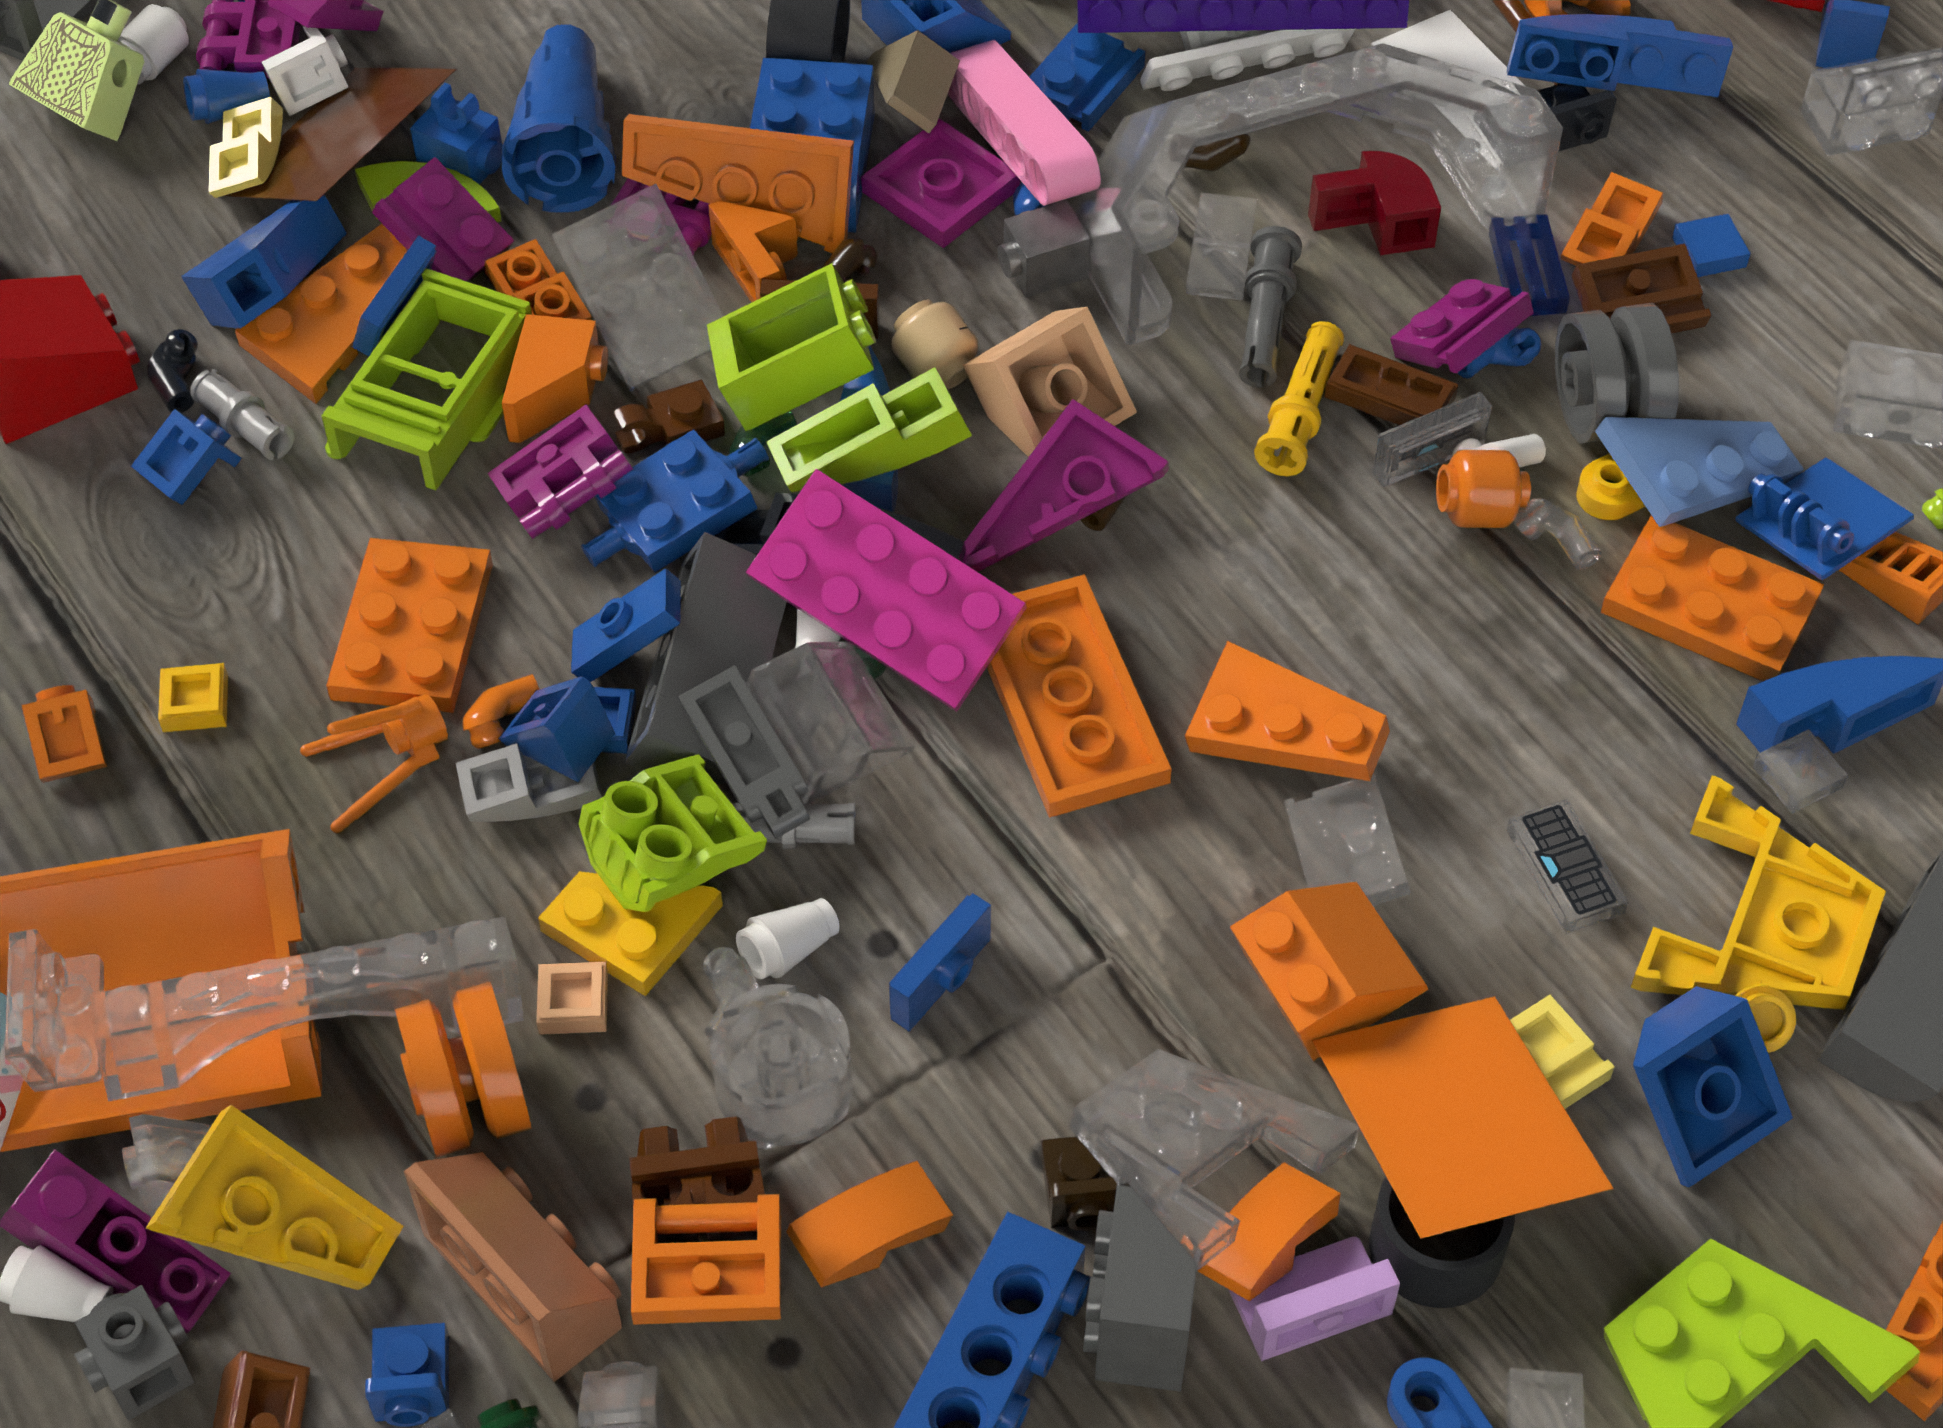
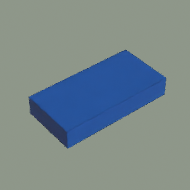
(393, 295)

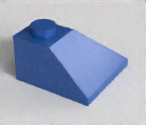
(1708, 1081)

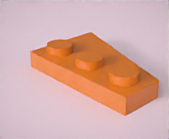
(1284, 720)

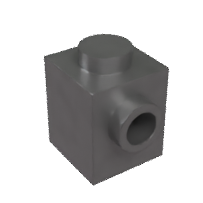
(1045, 249)

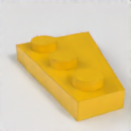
(274, 1206)

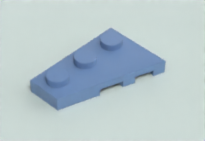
(1694, 464)

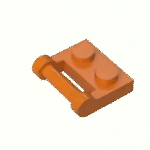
(706, 1278)

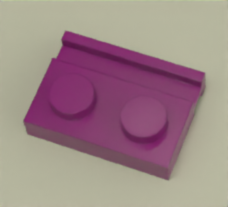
(448, 216)
(1461, 325)

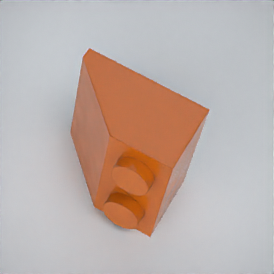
(1327, 960)

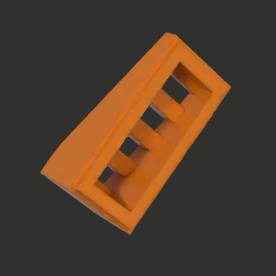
(1912, 591)

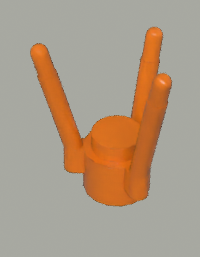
(408, 727)

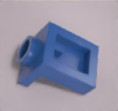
(183, 454)
(409, 1374)

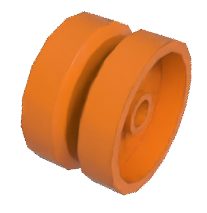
(462, 1069)

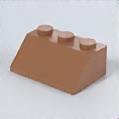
(515, 1258)

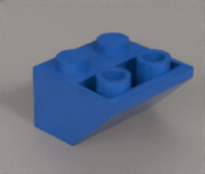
(946, 22)

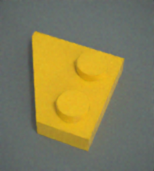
(631, 942)

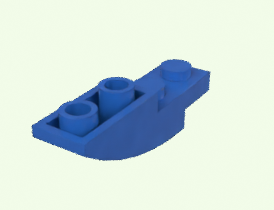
(1618, 49)

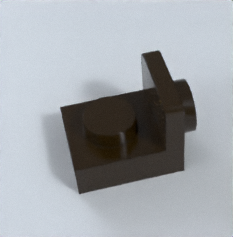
(1075, 1184)

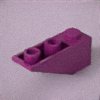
(109, 1241)

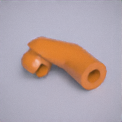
(496, 703)

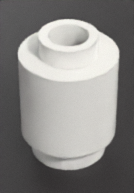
(158, 35)

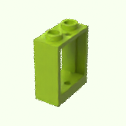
(791, 346)

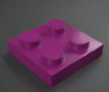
(940, 183)

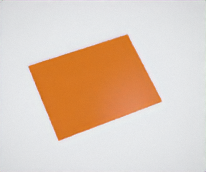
(1460, 1117)

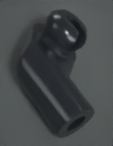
(170, 368)

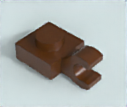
(669, 417)

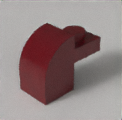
(1386, 194)

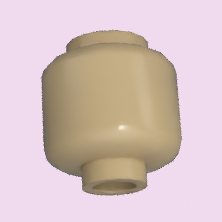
(934, 337)

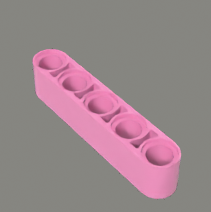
(1023, 124)

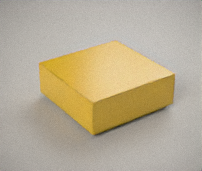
(193, 697)

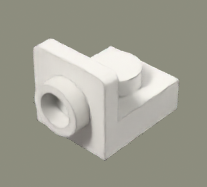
(307, 71)

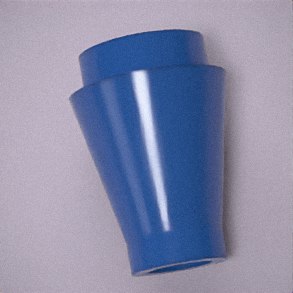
(217, 91)

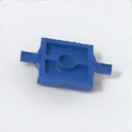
(674, 499)

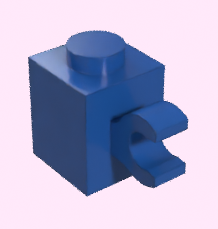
(458, 135)

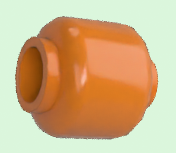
(1482, 488)

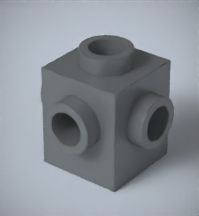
(133, 1351)

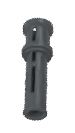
(1270, 287)

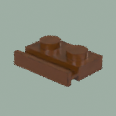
(1651, 276)

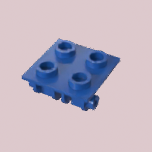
(1821, 516)

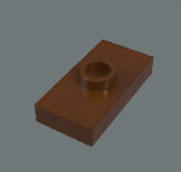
(1387, 387)

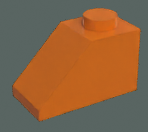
(551, 373)

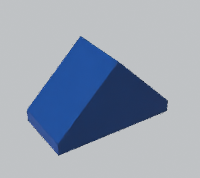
(1850, 32)
(562, 727)

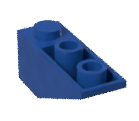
(264, 262)

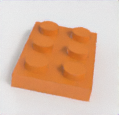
(1712, 599)
(410, 623)

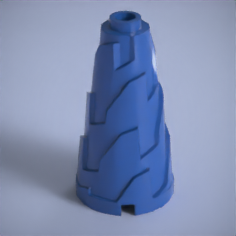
(558, 132)

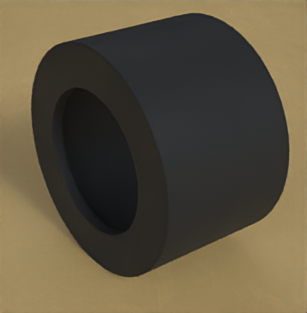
(808, 30)
(1432, 1280)

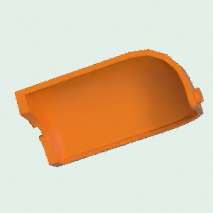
(160, 921)

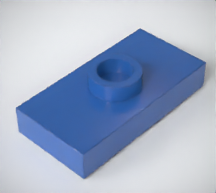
(626, 626)
(940, 962)

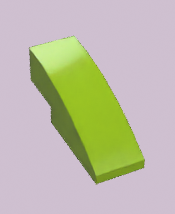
(871, 433)

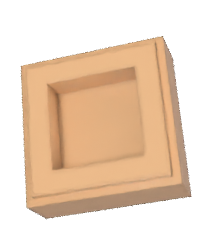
(572, 998)

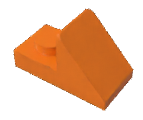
(752, 243)

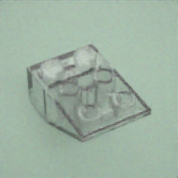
(640, 285)

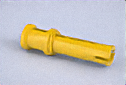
(1296, 414)

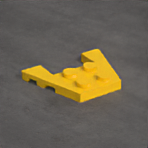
(1795, 925)

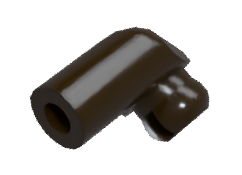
(1219, 153)

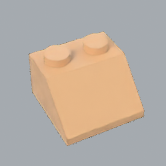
(1039, 372)

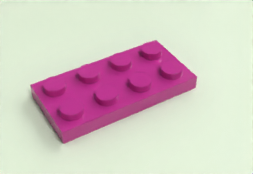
(886, 590)

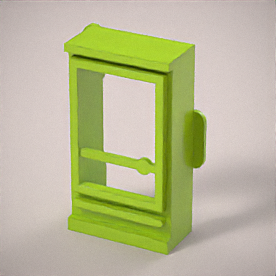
(415, 425)

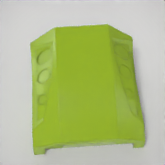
(665, 833)

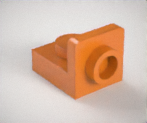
(63, 733)

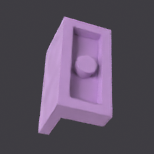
(1319, 1298)

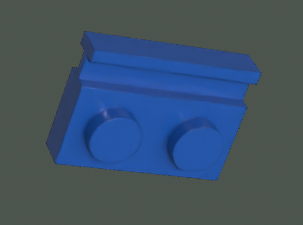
(1087, 74)

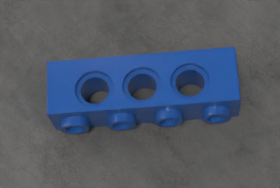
(1018, 1264)

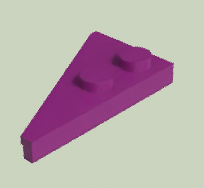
(1068, 476)

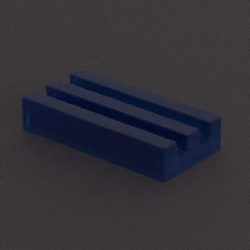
(1523, 233)

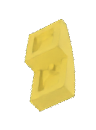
(247, 147)

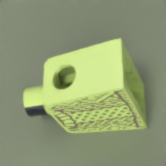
(84, 69)

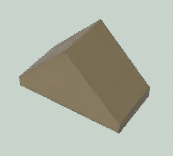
(915, 77)

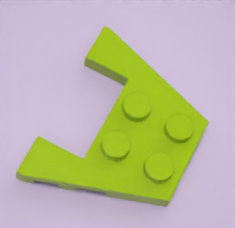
(1730, 1329)

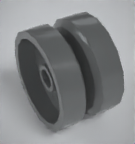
(1615, 368)

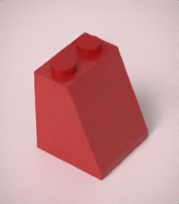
(58, 353)

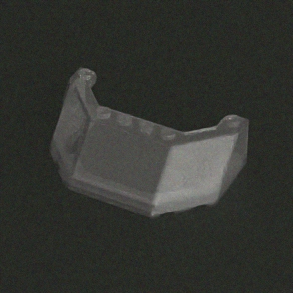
(1485, 131)

